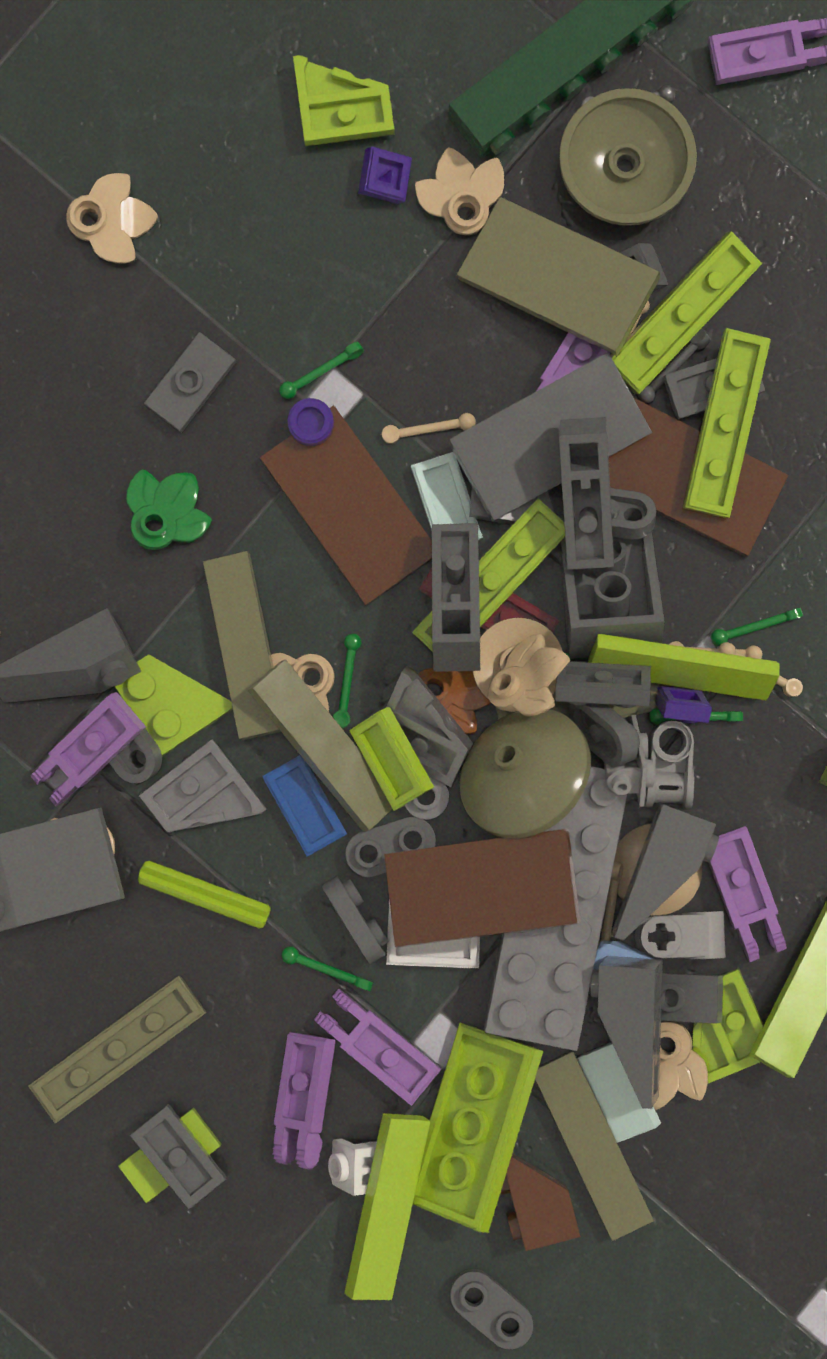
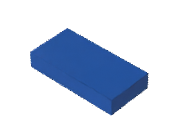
(304, 805)

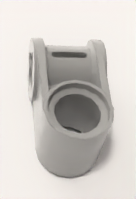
(671, 769)
(689, 936)

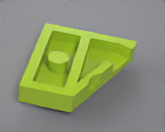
(339, 105)
(171, 703)
(728, 1044)

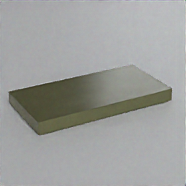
(559, 276)

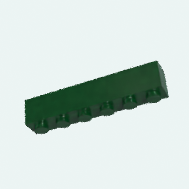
(554, 68)

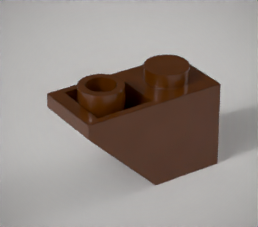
(541, 1206)

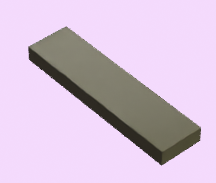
(241, 638)
(321, 744)
(117, 1049)
(592, 1146)

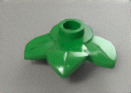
(170, 504)

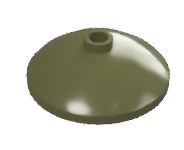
(633, 128)
(536, 785)

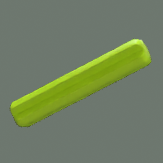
(204, 894)

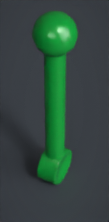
(289, 389)
(720, 635)
(352, 643)
(657, 718)
(291, 955)

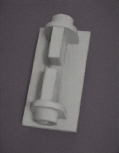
(635, 775)

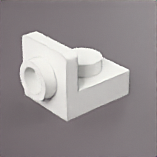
(351, 1165)

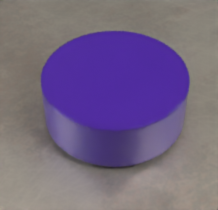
(310, 422)

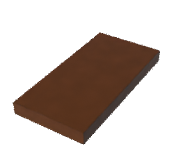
(662, 469)
(351, 509)
(482, 888)

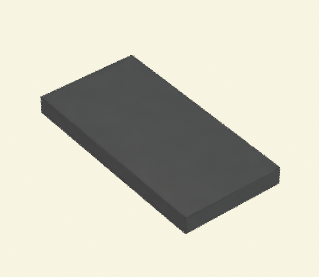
(518, 449)

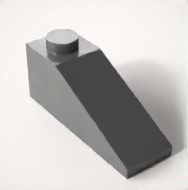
(586, 493)
(455, 597)
(72, 663)
(669, 857)
(631, 1013)

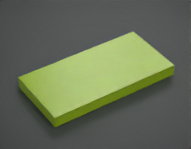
(475, 1126)

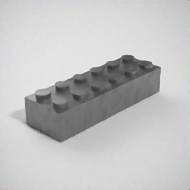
(547, 972)

